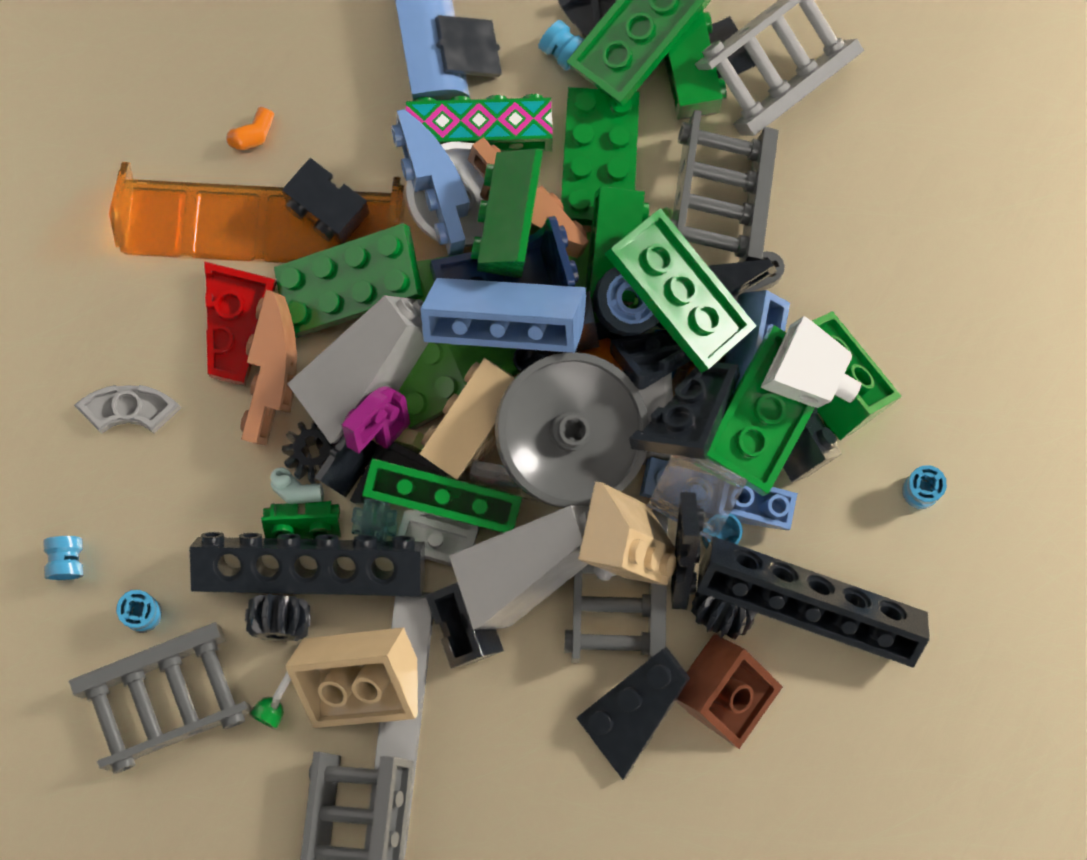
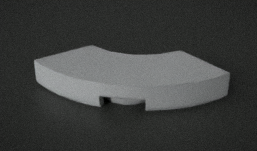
(127, 404)

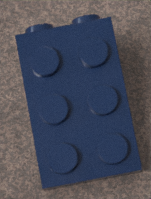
(544, 261)

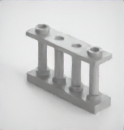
(782, 93)

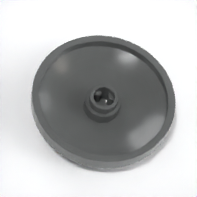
(570, 427)

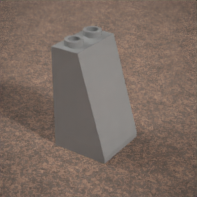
(367, 356)
(520, 567)

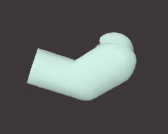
(292, 490)

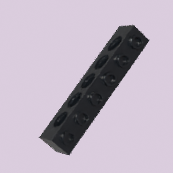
(212, 574)
(813, 602)

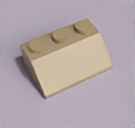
(469, 422)
(626, 538)
(356, 678)

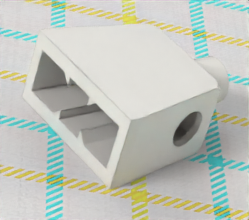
(811, 367)

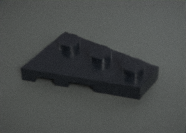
(692, 416)
(687, 551)
(632, 711)

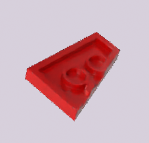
(231, 319)

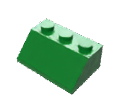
(507, 212)
(875, 392)

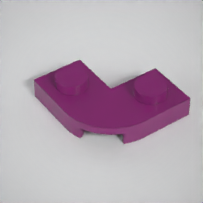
(380, 416)

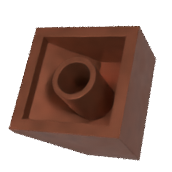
(728, 690)

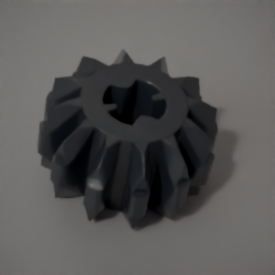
(300, 449)
(722, 616)
(278, 617)

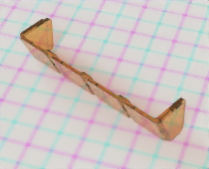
(227, 220)

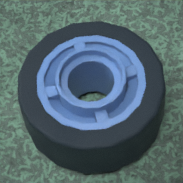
(612, 311)

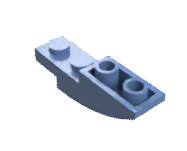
(434, 172)
(751, 508)

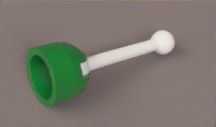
(269, 709)

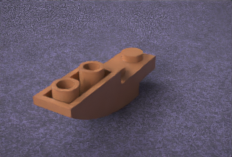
(545, 203)
(275, 353)

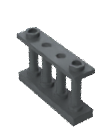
(755, 182)
(650, 605)
(132, 672)
(386, 818)

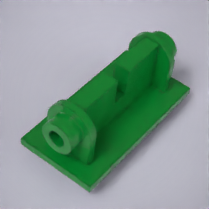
(318, 520)

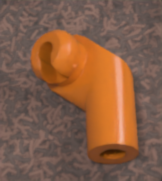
(252, 134)

